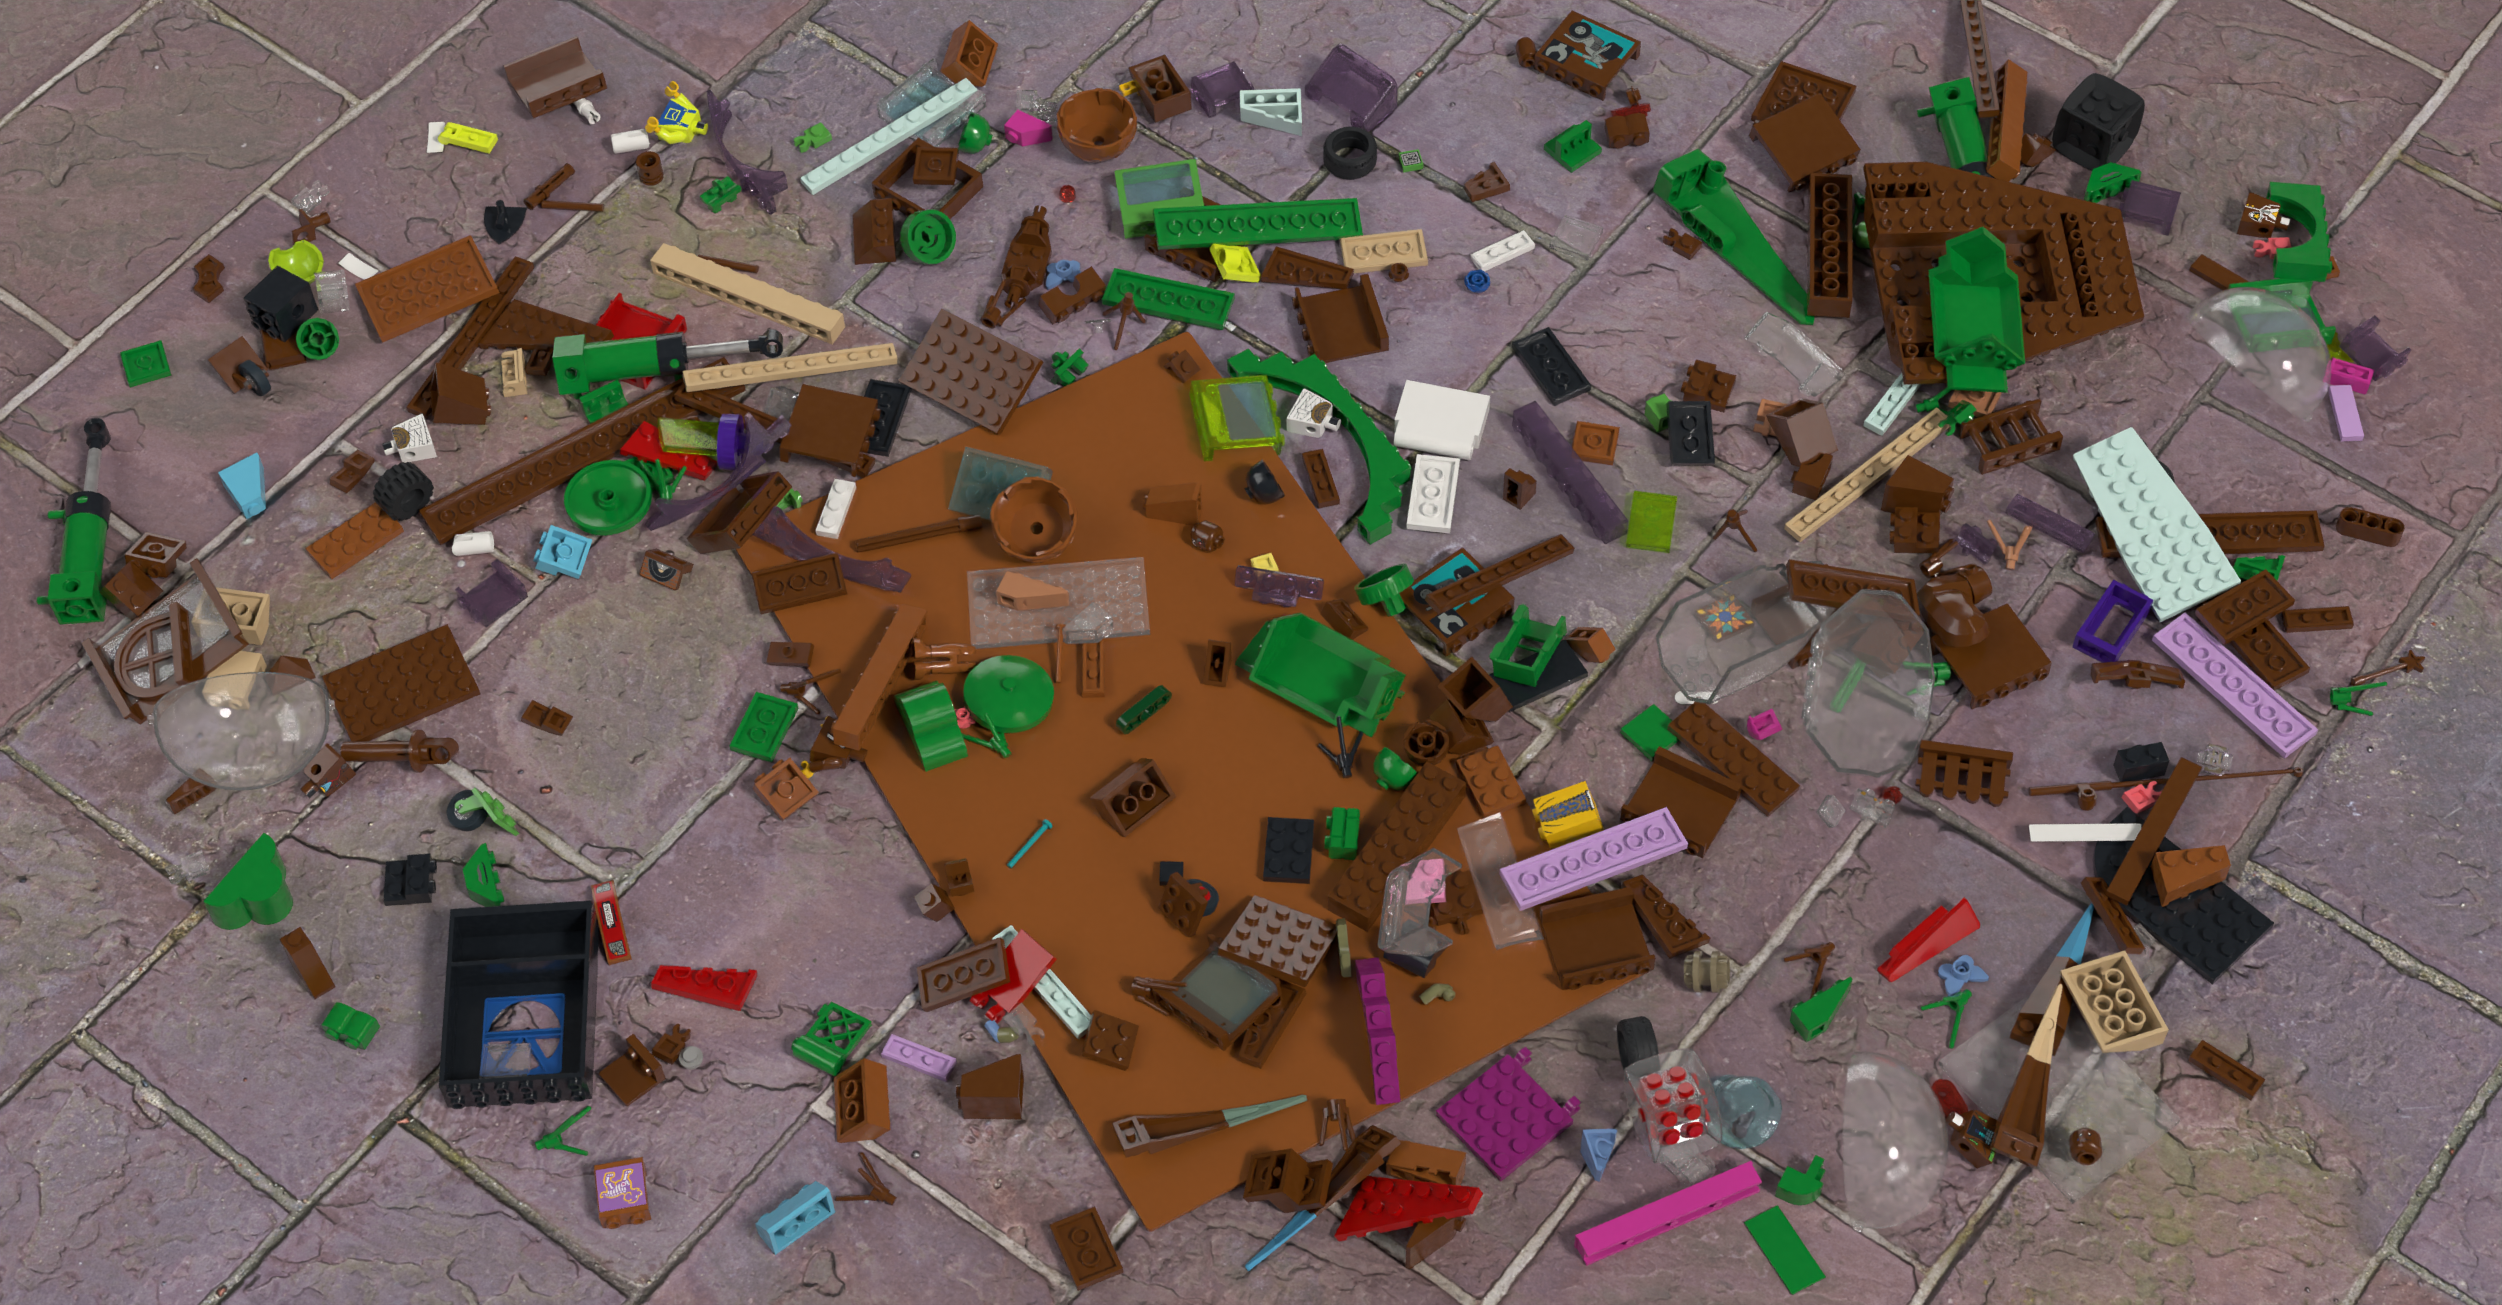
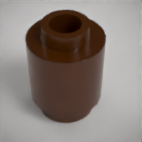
(1525, 52)

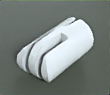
(630, 141)
(473, 543)

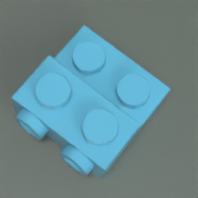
(562, 552)

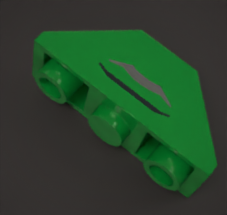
(2110, 181)
(482, 879)

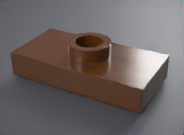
(790, 654)

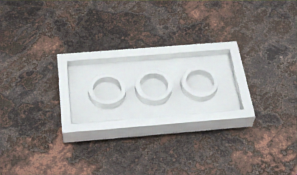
(1433, 493)

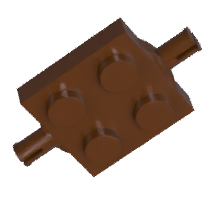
(1461, 901)

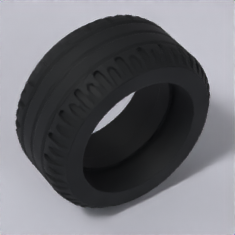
(1350, 138)
(1636, 1040)

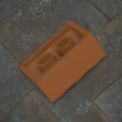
(969, 55)
(862, 1102)

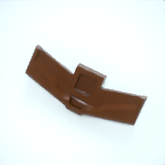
(2136, 673)

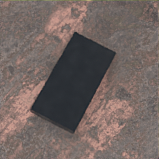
(1551, 366)
(892, 402)
(1561, 671)

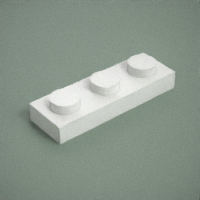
(836, 508)

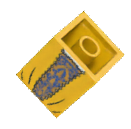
(1567, 815)

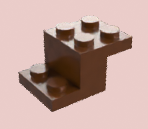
(1288, 1180)

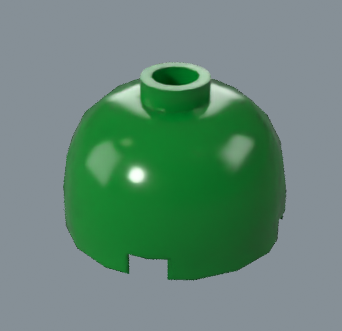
(975, 134)
(317, 338)
(1392, 770)

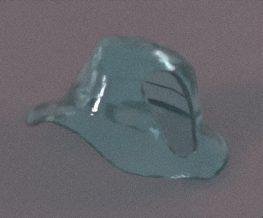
(1746, 1094)

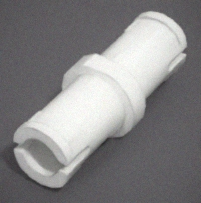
(586, 109)

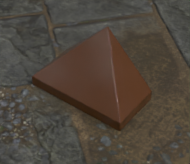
(293, 666)

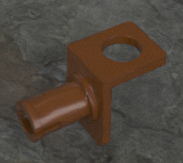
(309, 224)

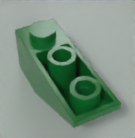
(1816, 1014)

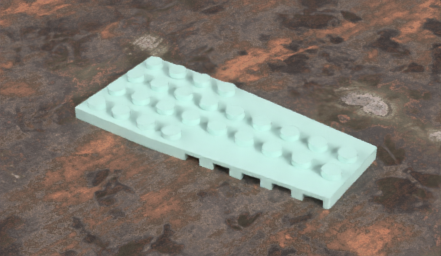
(2154, 526)

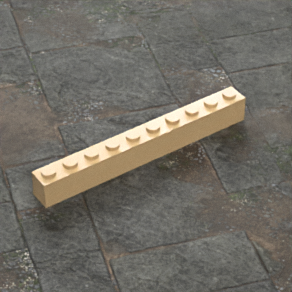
(748, 293)

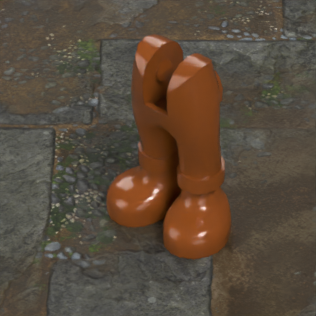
(949, 666)

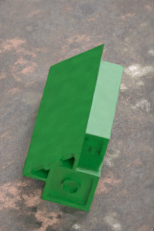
(1976, 313)
(1323, 672)

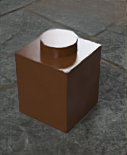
(934, 902)

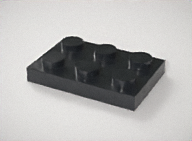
(1690, 433)
(1288, 850)

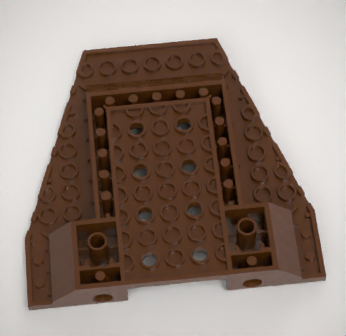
(2070, 252)

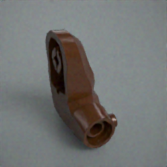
(1950, 607)

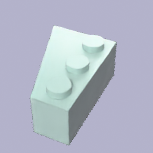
(1273, 109)

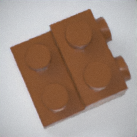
(784, 788)

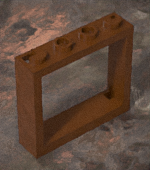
(965, 174)
(763, 492)

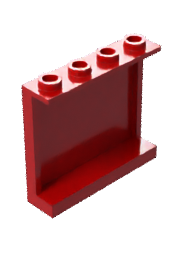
(634, 322)

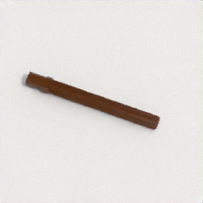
(919, 533)

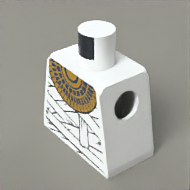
(1311, 415)
(411, 440)

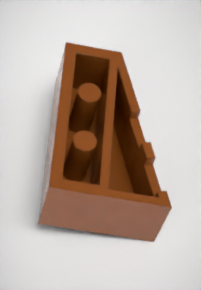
(1426, 1163)

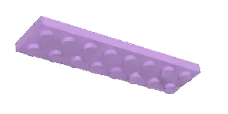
(2235, 685)
(1593, 859)

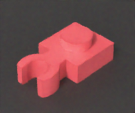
(2270, 246)
(2140, 798)

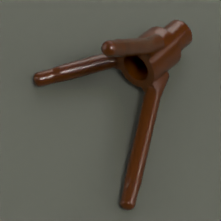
(1126, 308)
(1733, 521)
(797, 689)
(1819, 955)
(879, 1190)

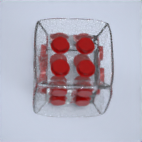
(1673, 1105)

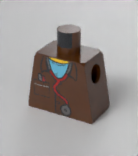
(326, 772)

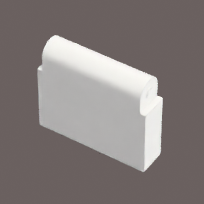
(1440, 420)

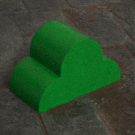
(931, 724)
(252, 889)

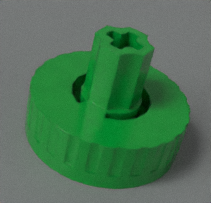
(916, 235)
(1385, 587)

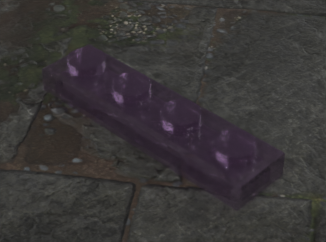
(2050, 523)

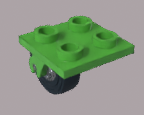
(471, 808)

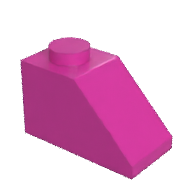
(1027, 130)

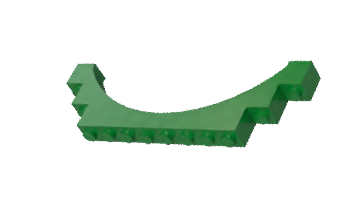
(1384, 464)

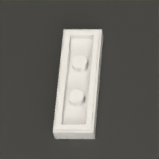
(1502, 251)

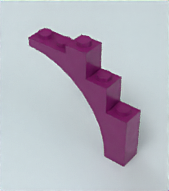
(1379, 1030)

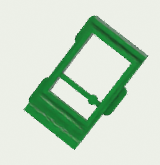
(1532, 630)

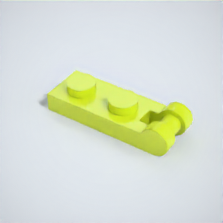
(468, 137)

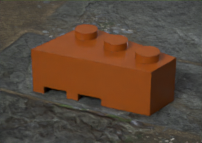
(2188, 870)

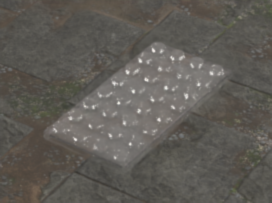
(1112, 584)

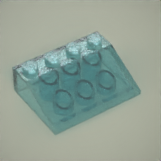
(985, 476)

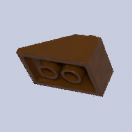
(1161, 88)
(1431, 1237)

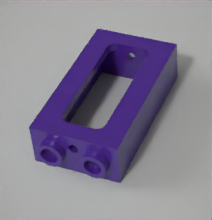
(2116, 594)

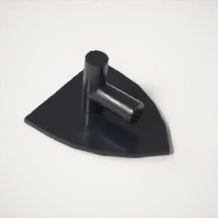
(503, 221)

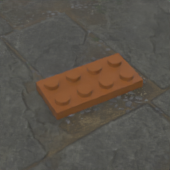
(354, 540)

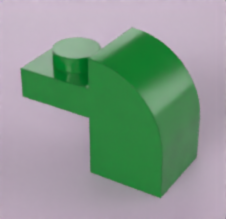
(1799, 1187)

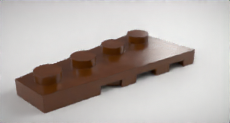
(1300, 269)
(1667, 925)
(1269, 1027)

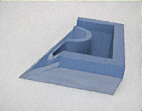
(1597, 1148)

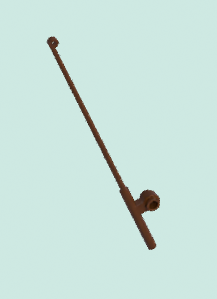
(2087, 796)

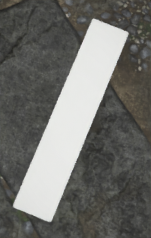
(2084, 832)

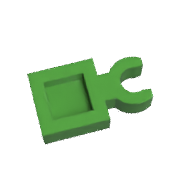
(814, 136)

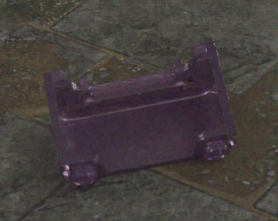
(1355, 87)

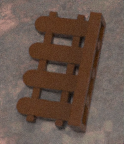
(1955, 759)

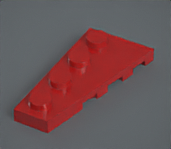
(718, 988)

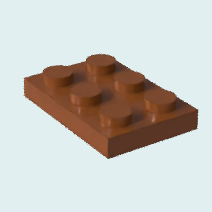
(1491, 781)

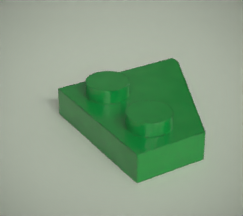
(2249, 567)

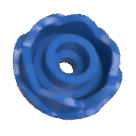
(1477, 281)

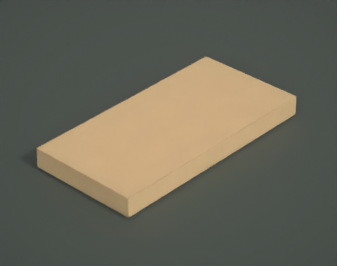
(1383, 250)

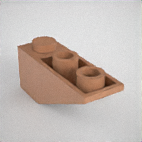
(1026, 593)

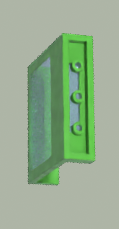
(1155, 187)

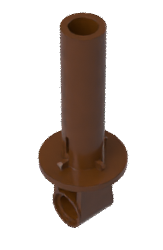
(418, 751)

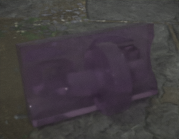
(1975, 543)

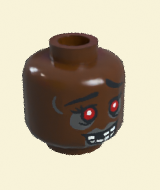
(1207, 536)

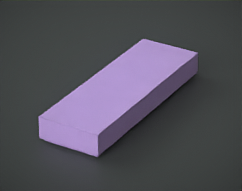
(2346, 413)
(918, 1057)

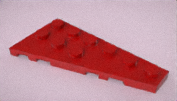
(1398, 1203)

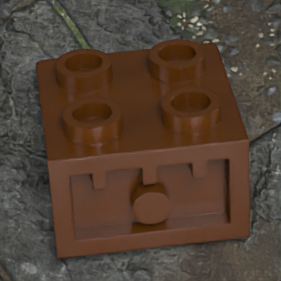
(633, 1072)

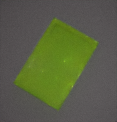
(688, 436)
(1651, 521)

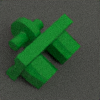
(720, 193)
(1074, 362)

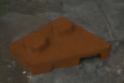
(1487, 184)

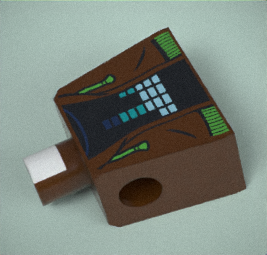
(1973, 1136)

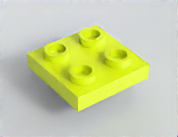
(1235, 263)

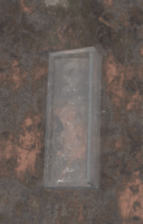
(1487, 851)

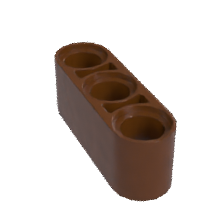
(2370, 527)

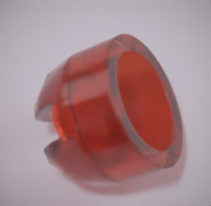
(1067, 194)
(1893, 794)

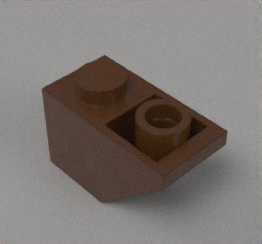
(2035, 149)

